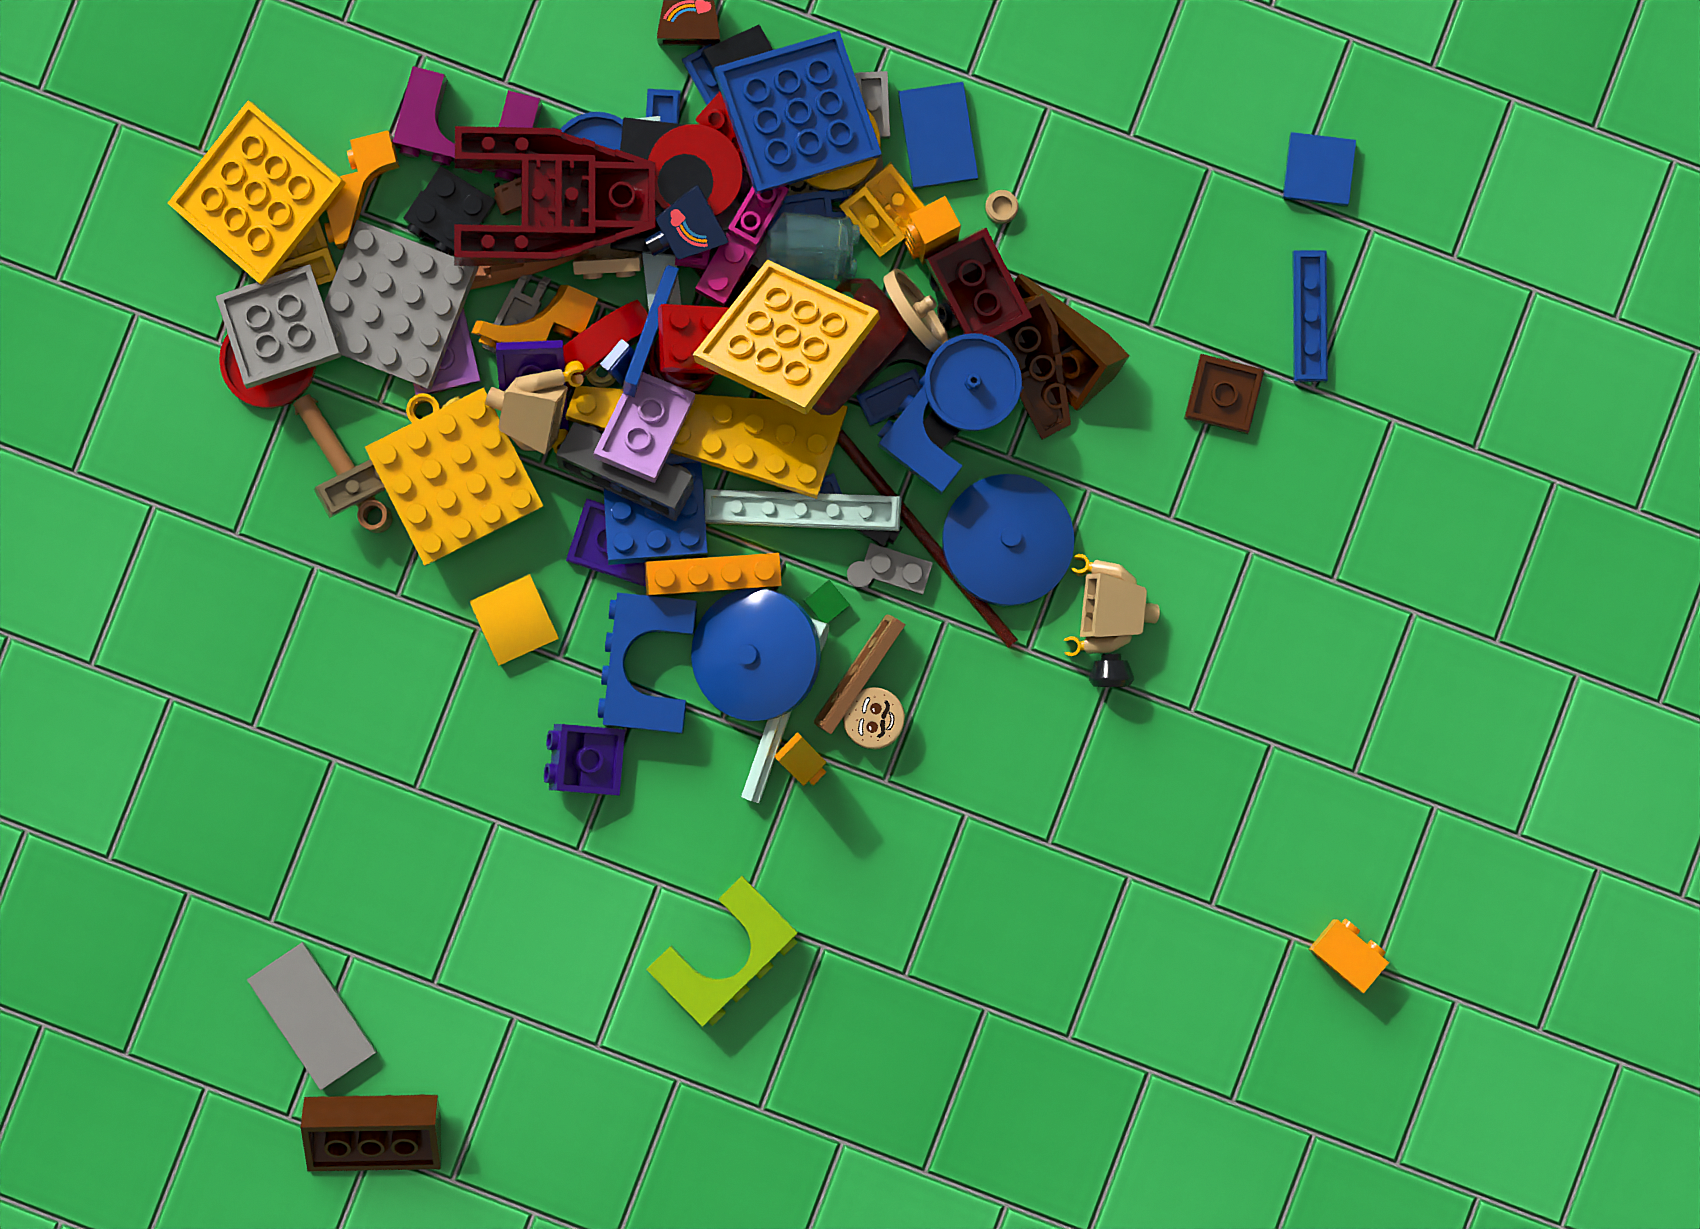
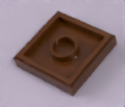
(1224, 394)

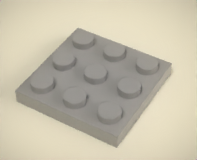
(278, 326)

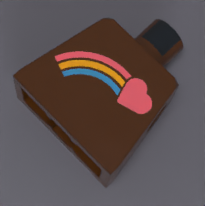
(688, 23)

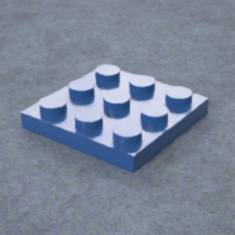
(645, 536)

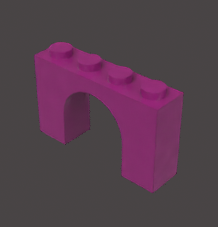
(419, 120)

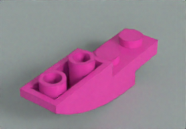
(744, 239)

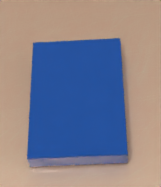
(938, 135)

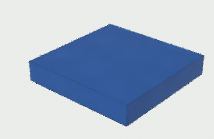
(1319, 169)

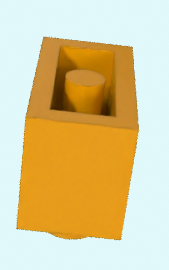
(1349, 955)

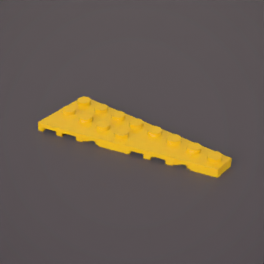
(739, 435)

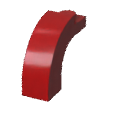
(600, 338)

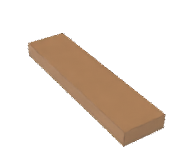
(859, 673)

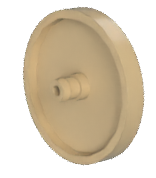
(916, 309)

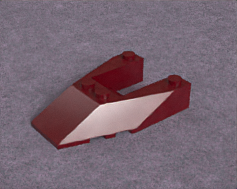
(571, 195)

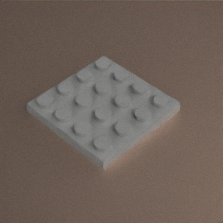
(396, 303)

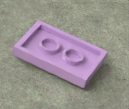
(644, 427)

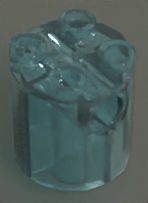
(814, 245)

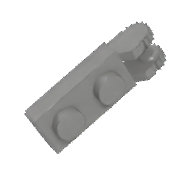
(519, 306)

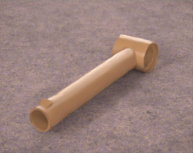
(338, 458)

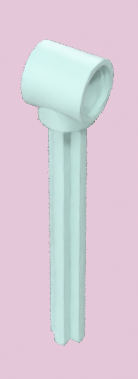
(771, 741)

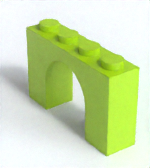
(706, 996)

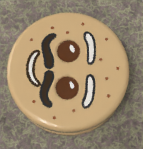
(874, 718)

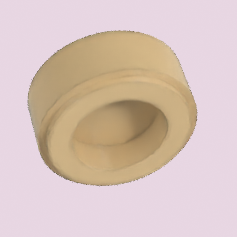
(1001, 207)

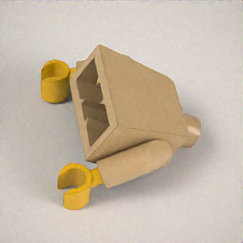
(535, 406)
(1111, 607)

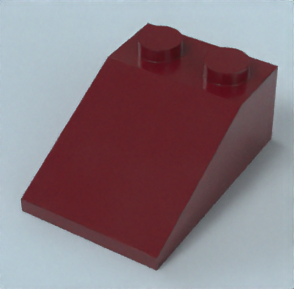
(978, 285)

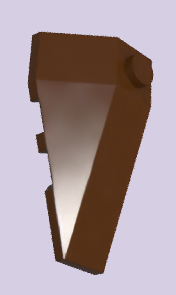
(1087, 351)
(1040, 362)

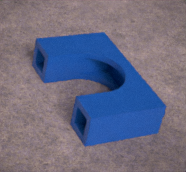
(913, 449)
(633, 618)

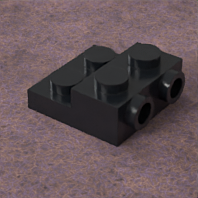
(445, 203)

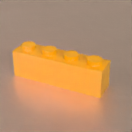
(931, 229)
(712, 574)

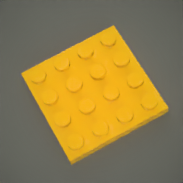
(256, 193)
(786, 336)
(453, 477)

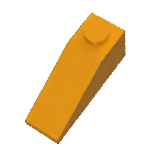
(801, 760)

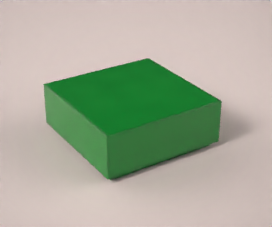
(827, 602)

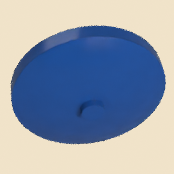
(1008, 540)
(756, 654)

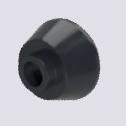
(1111, 672)

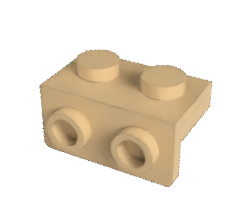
(606, 260)

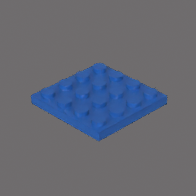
(797, 112)

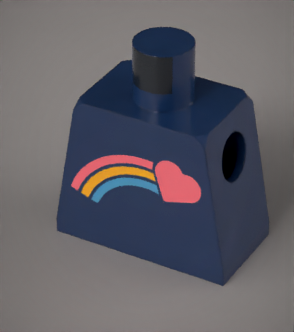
(687, 227)

